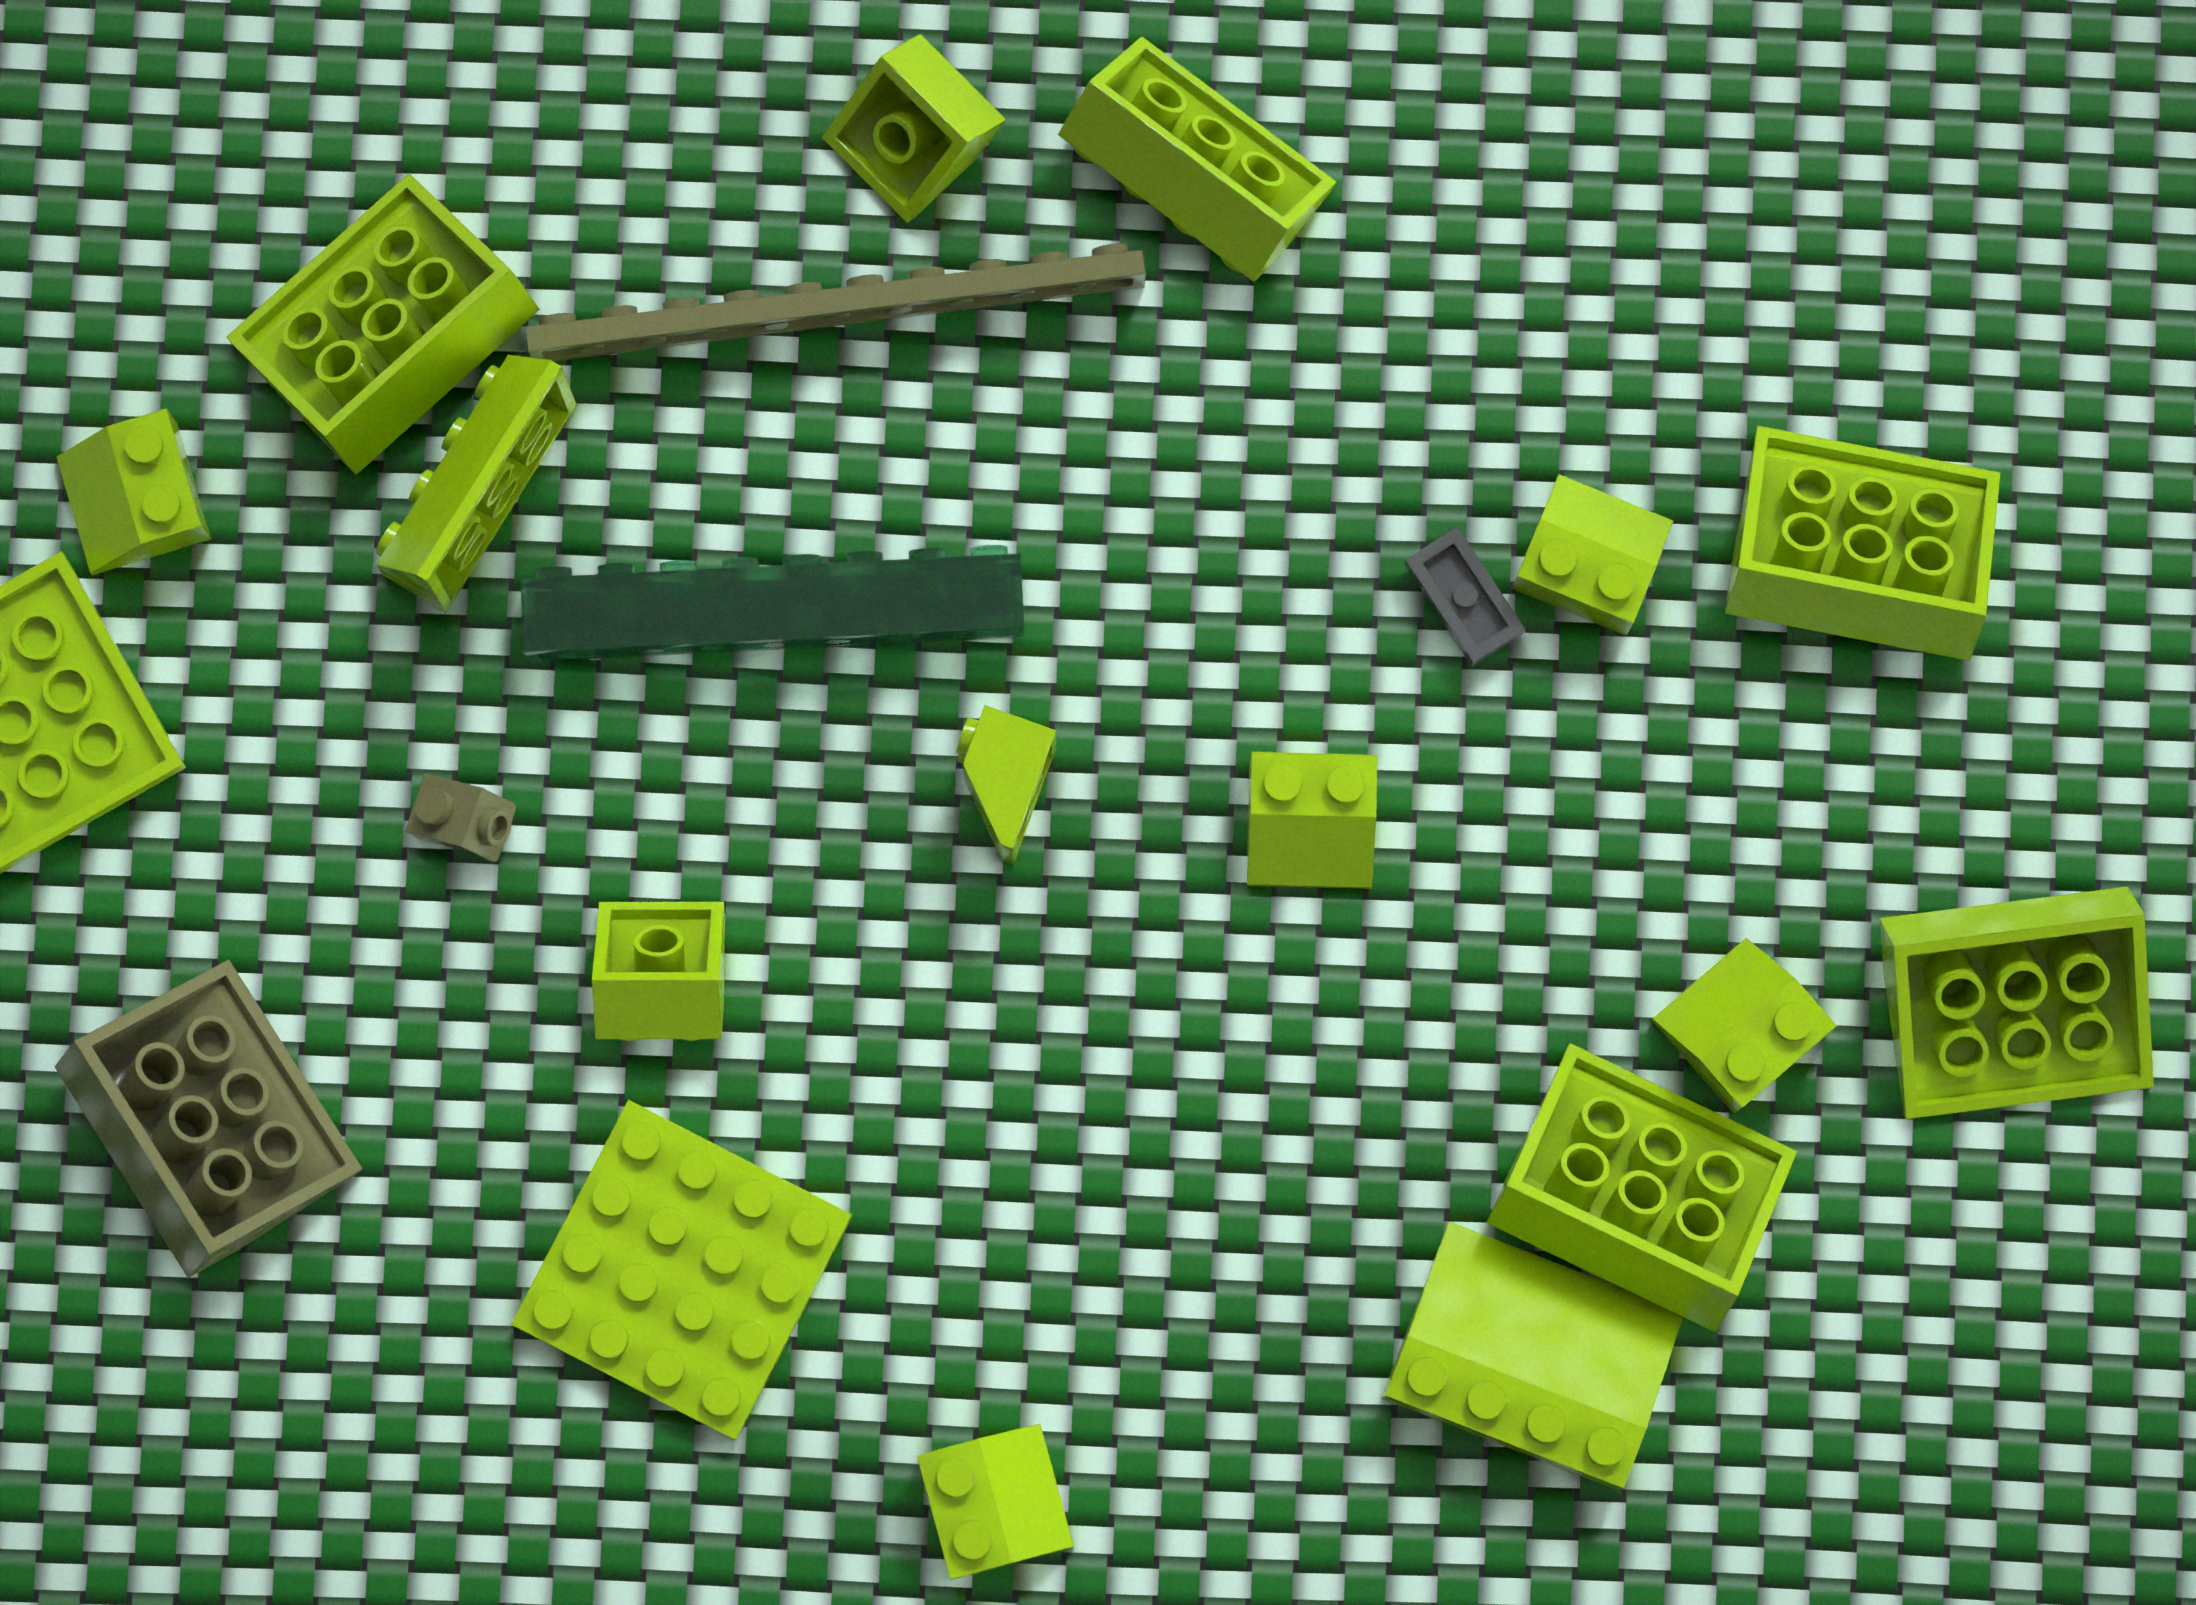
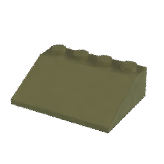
(206, 1117)

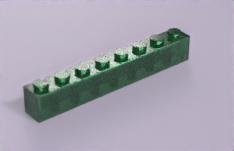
(772, 606)

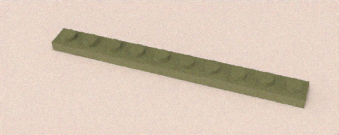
(862, 301)

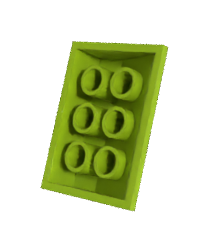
(383, 323)
(477, 480)
(1864, 543)
(2018, 1002)
(1643, 1188)
(1534, 1356)

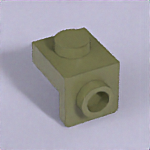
(461, 817)

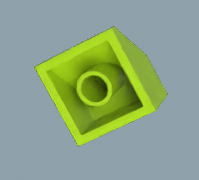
(912, 126)
(133, 492)
(1593, 555)
(1004, 772)
(1311, 820)
(659, 970)
(1743, 1024)
(995, 1501)

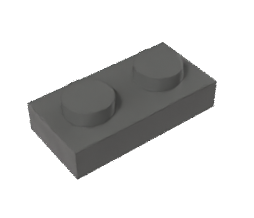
(1464, 596)

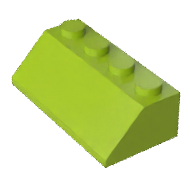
(1195, 158)

